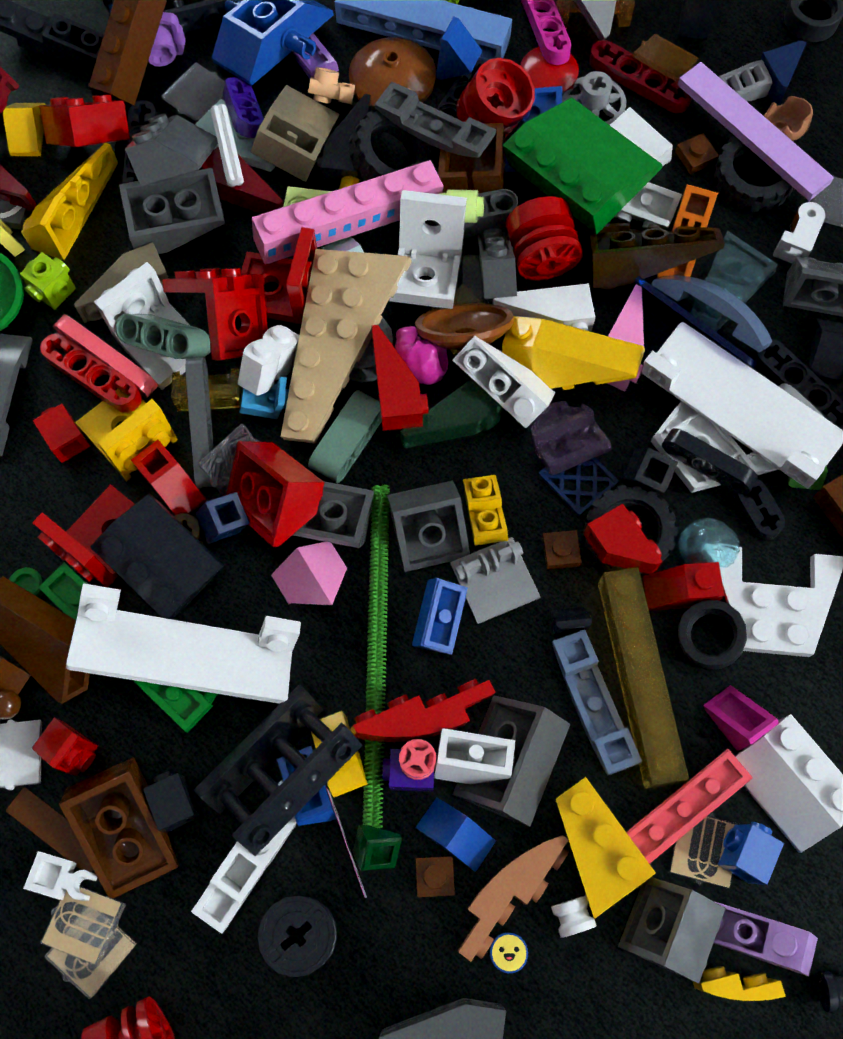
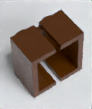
(475, 173)

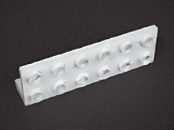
(744, 404)
(180, 651)

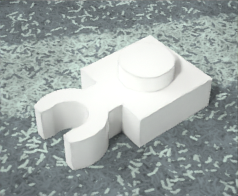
(55, 875)

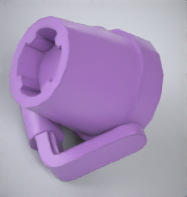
(164, 47)

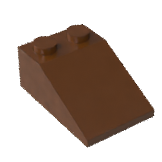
(118, 828)

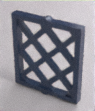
(610, 478)

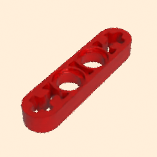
(92, 370)

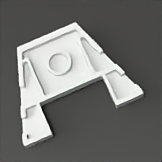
(689, 420)
(780, 616)

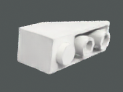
(505, 380)

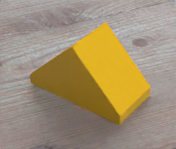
(24, 129)

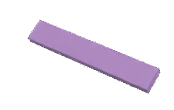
(755, 131)

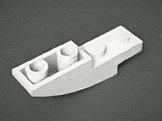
(236, 880)

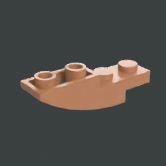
(518, 879)

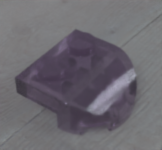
(567, 437)

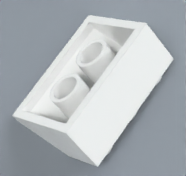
(795, 783)

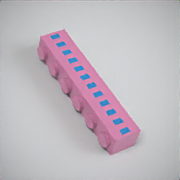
(341, 211)

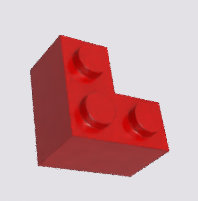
(80, 124)

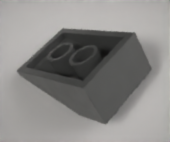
(172, 209)

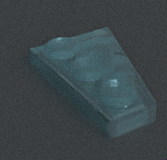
(737, 270)

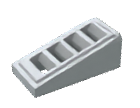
(755, 78)

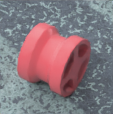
(415, 754)

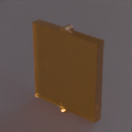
(665, 57)

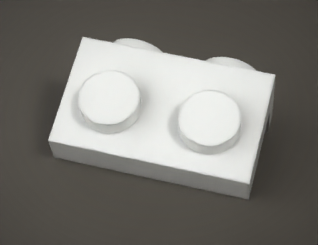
(651, 206)

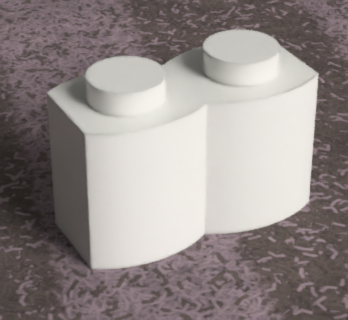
(268, 359)

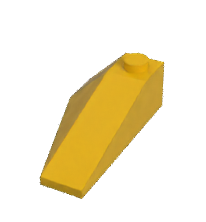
(65, 210)
(569, 354)

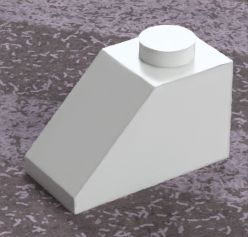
(473, 757)

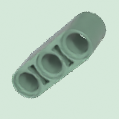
(162, 336)
(346, 437)

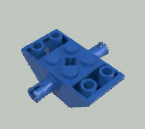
(263, 32)

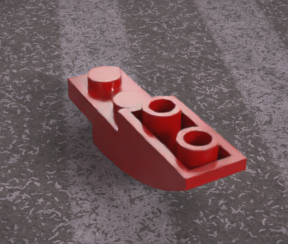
(410, 719)

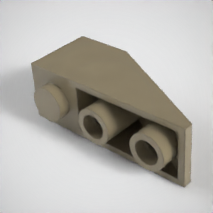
(115, 274)

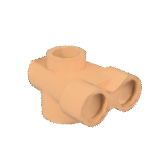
(326, 87)

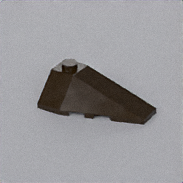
(625, 253)

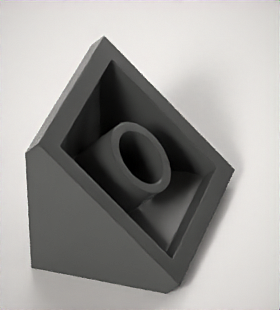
(341, 516)

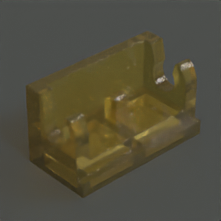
(223, 391)

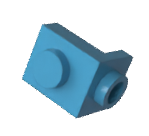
(267, 404)

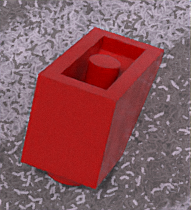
(683, 586)

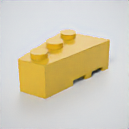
(601, 847)

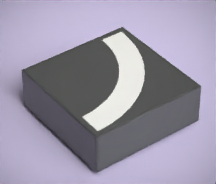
(13, 215)

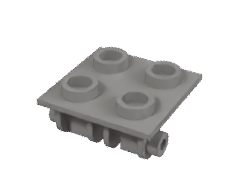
(495, 580)

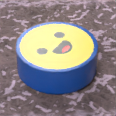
(508, 952)

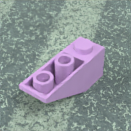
(767, 940)

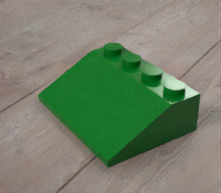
(581, 160)

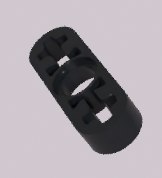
(709, 461)

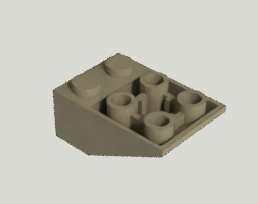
(294, 132)

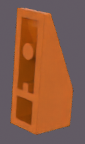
(694, 212)

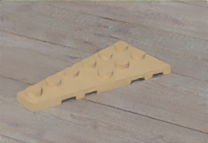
(341, 304)

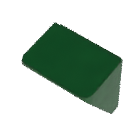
(376, 848)

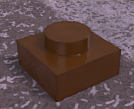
(696, 153)
(561, 549)
(435, 876)

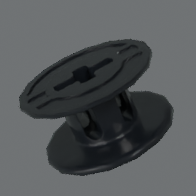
(275, 931)

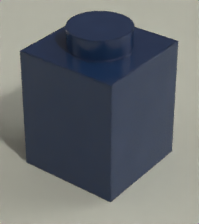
(222, 517)

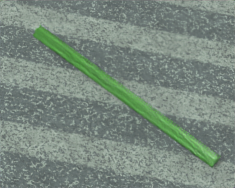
(375, 653)

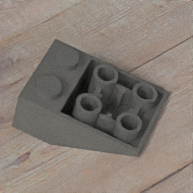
(454, 1020)

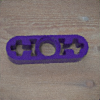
(242, 107)

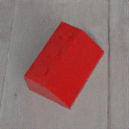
(274, 490)

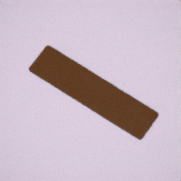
(48, 826)

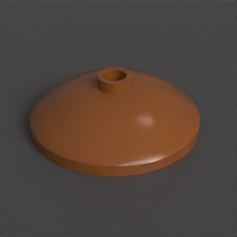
(392, 61)
(457, 326)

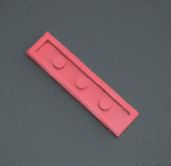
(689, 805)

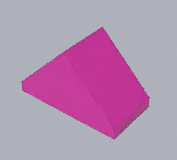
(739, 717)

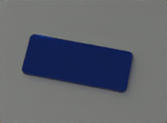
(696, 322)

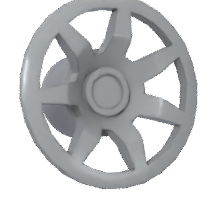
(597, 94)

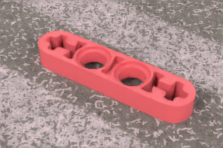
(107, 354)

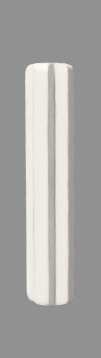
(227, 145)

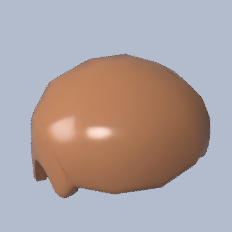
(791, 117)

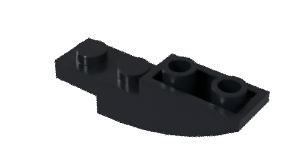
(48, 36)

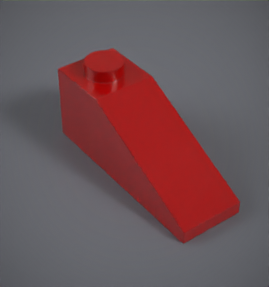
(397, 386)

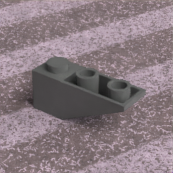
(497, 264)

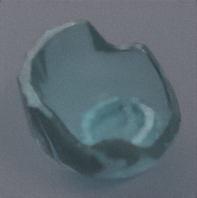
(708, 541)

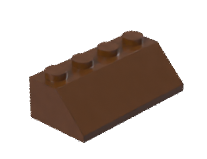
(126, 48)

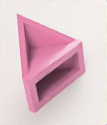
(311, 575)

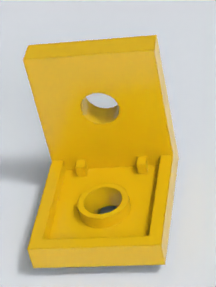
(130, 437)

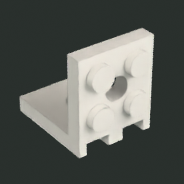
(433, 249)
(142, 294)

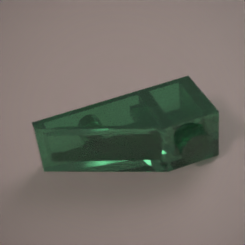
(456, 416)

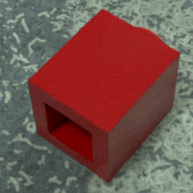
(61, 432)

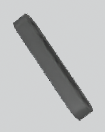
(199, 415)

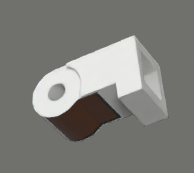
(804, 231)

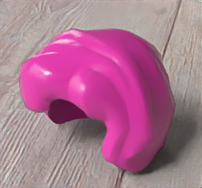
(423, 358)

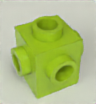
(47, 280)

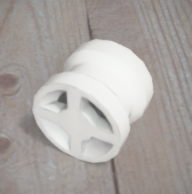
(573, 916)

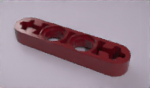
(637, 80)

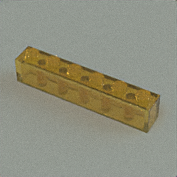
(642, 678)

